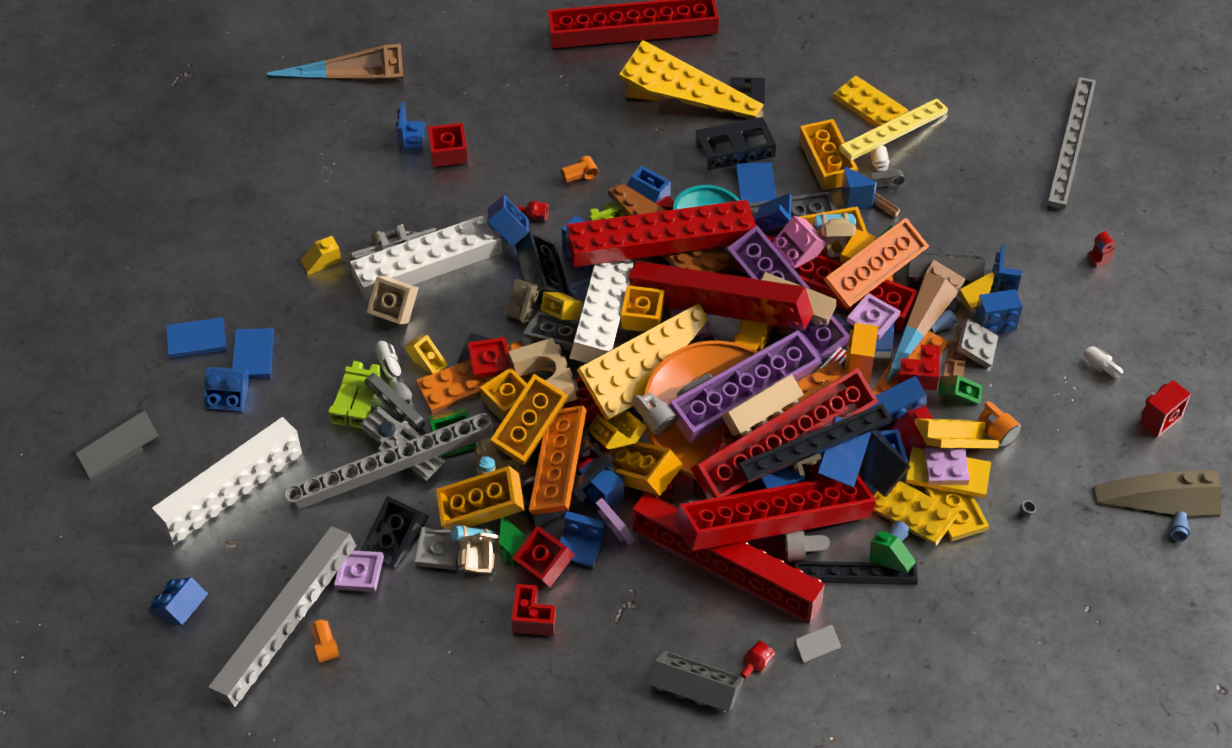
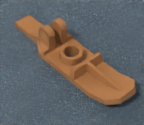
(955, 364)

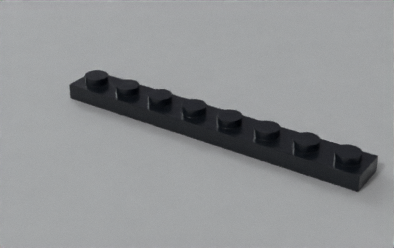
(815, 443)

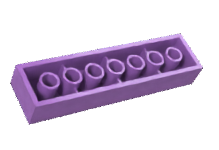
(758, 255)
(702, 407)

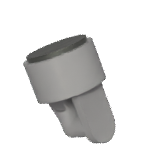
(659, 418)
(797, 545)

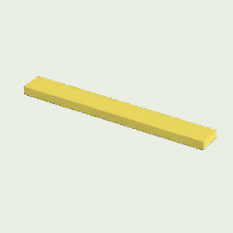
(893, 129)

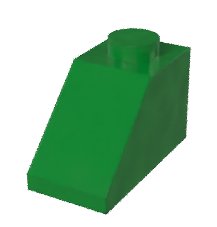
(959, 389)
(510, 540)
(890, 552)

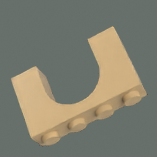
(545, 356)

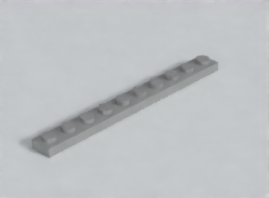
(1071, 143)

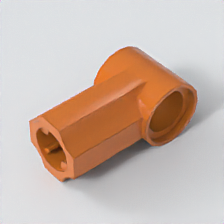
(584, 168)
(324, 643)

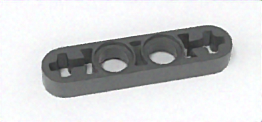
(394, 401)

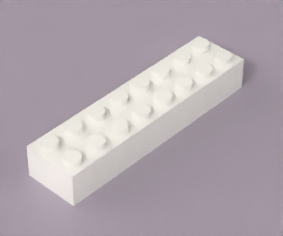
(429, 255)
(601, 310)
(227, 480)

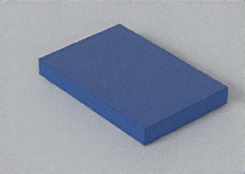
(756, 182)
(196, 337)
(254, 351)
(844, 460)

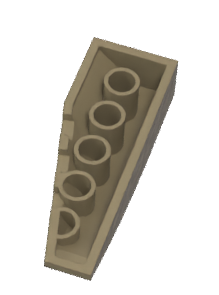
(1168, 492)

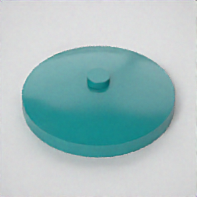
(703, 195)

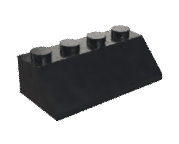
(541, 264)

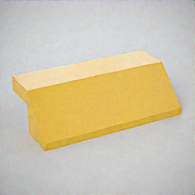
(620, 431)
(955, 433)

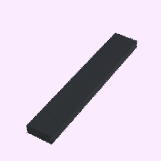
(856, 572)

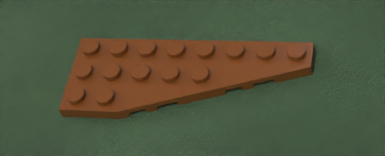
(708, 260)

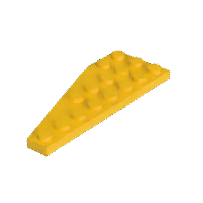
(667, 76)
(627, 369)

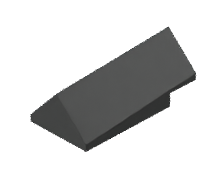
(548, 326)
(115, 444)

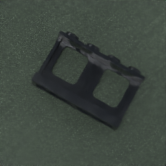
(735, 134)
(583, 480)

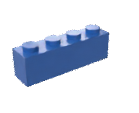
(902, 398)

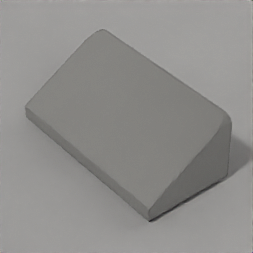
(817, 644)

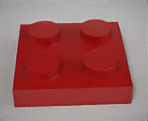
(489, 357)

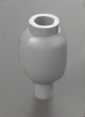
(402, 390)

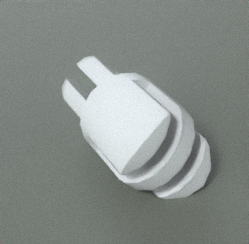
(880, 158)
(388, 359)
(1100, 360)

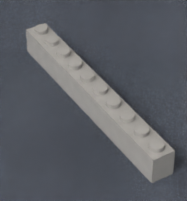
(282, 617)

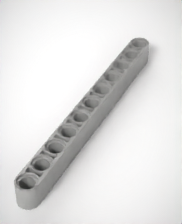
(380, 460)

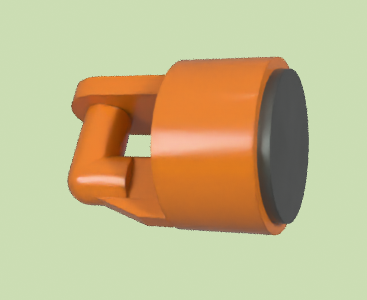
(1004, 428)

